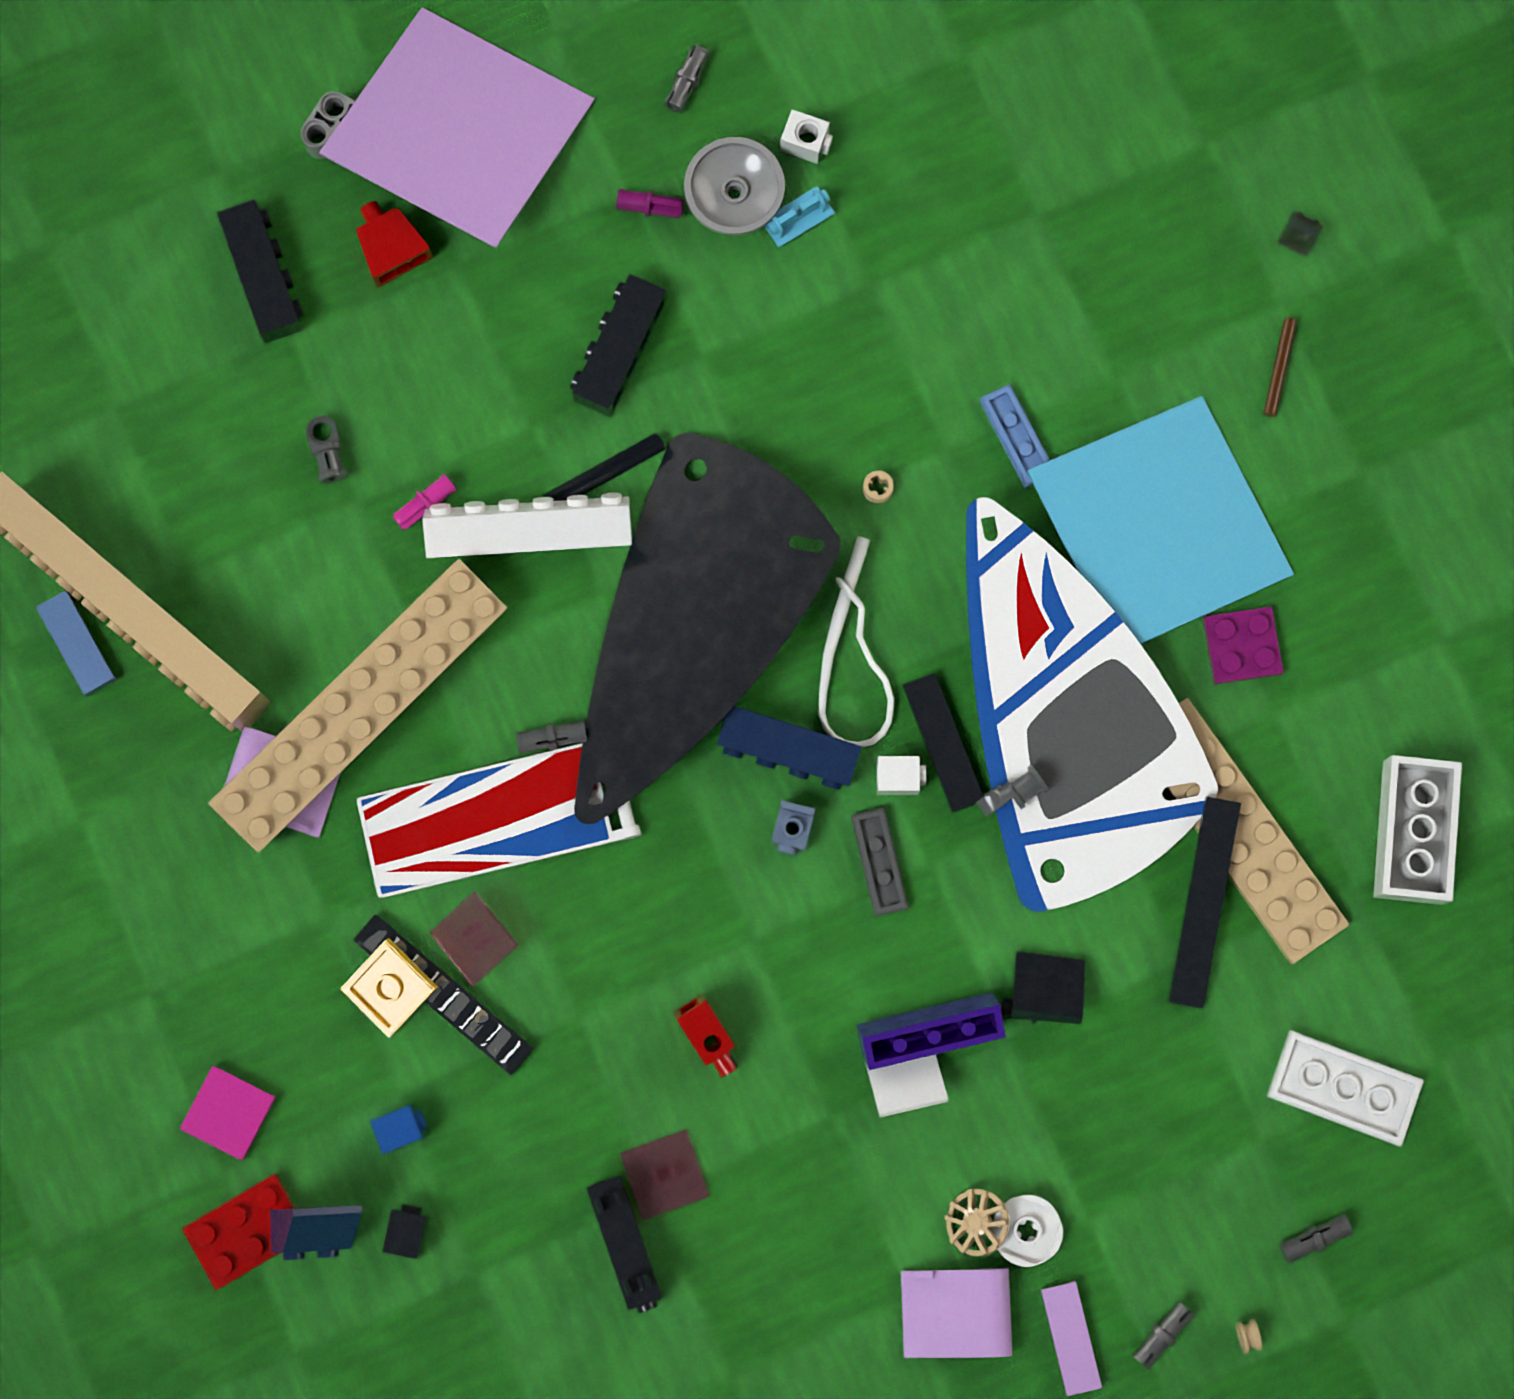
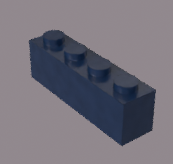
(790, 746)

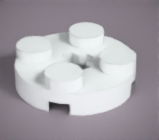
(1045, 1221)

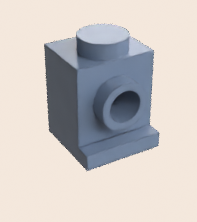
(796, 814)

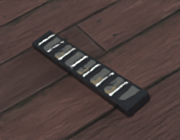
(454, 1002)

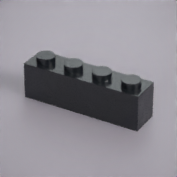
(260, 271)
(619, 345)

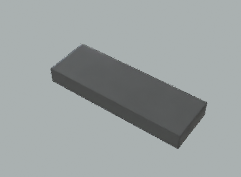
(879, 862)

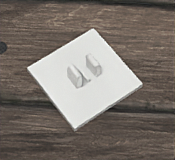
(907, 1086)

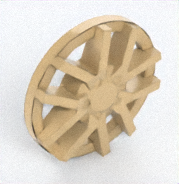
(977, 1222)

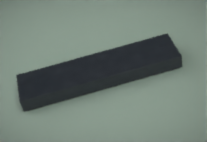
(943, 742)

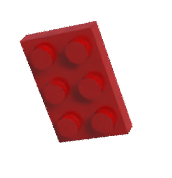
(238, 1232)

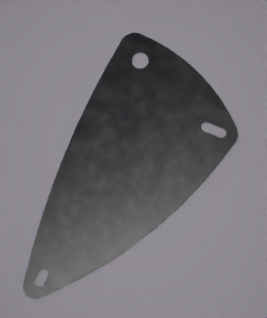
(696, 612)

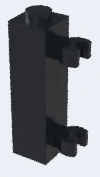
(625, 1244)

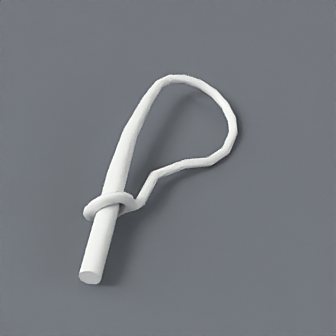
(838, 618)

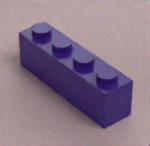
(931, 1031)

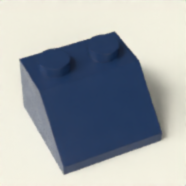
(313, 1229)

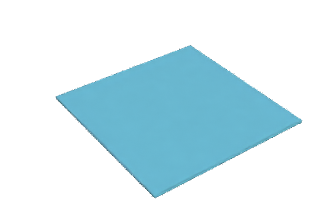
(1161, 520)

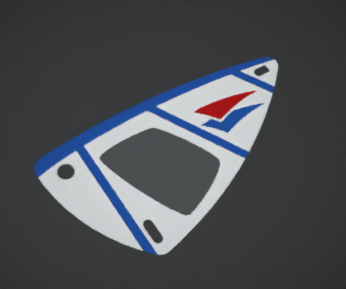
(1084, 706)

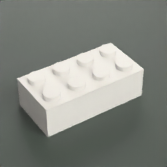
(1417, 830)

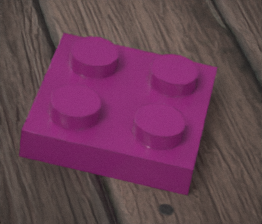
(1242, 645)

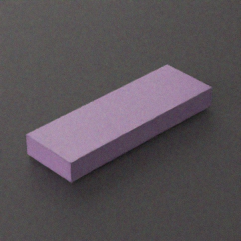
(1071, 1338)

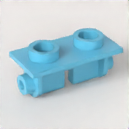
(799, 216)

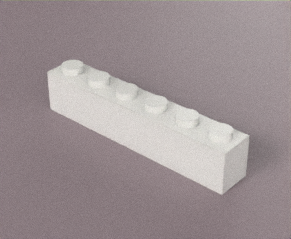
(527, 526)

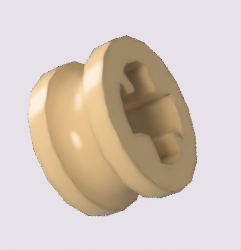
(873, 496)
(1248, 1336)

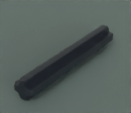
(608, 469)

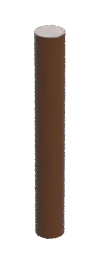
(1280, 367)

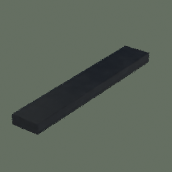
(1204, 902)

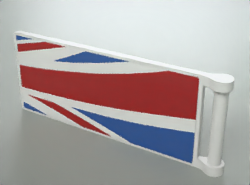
(482, 822)

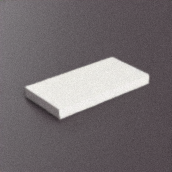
(1345, 1088)

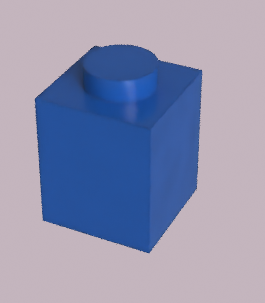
(399, 1129)

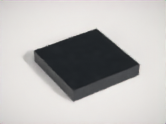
(1048, 988)

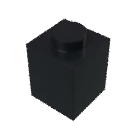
(406, 1232)

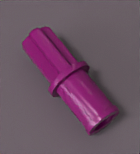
(649, 203)

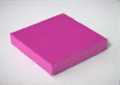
(228, 1113)

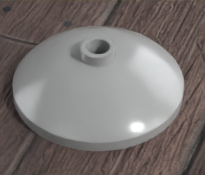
(730, 166)

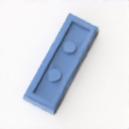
(1014, 431)
(76, 643)

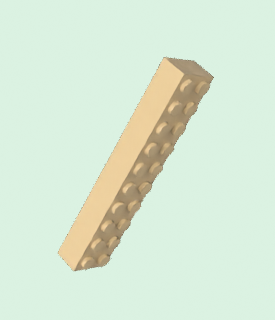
(129, 609)
(357, 705)

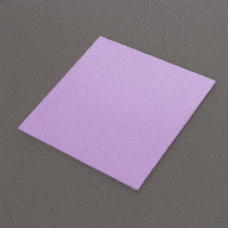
(457, 127)

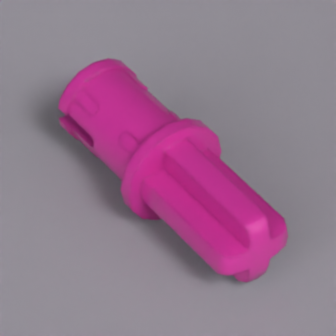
(415, 508)

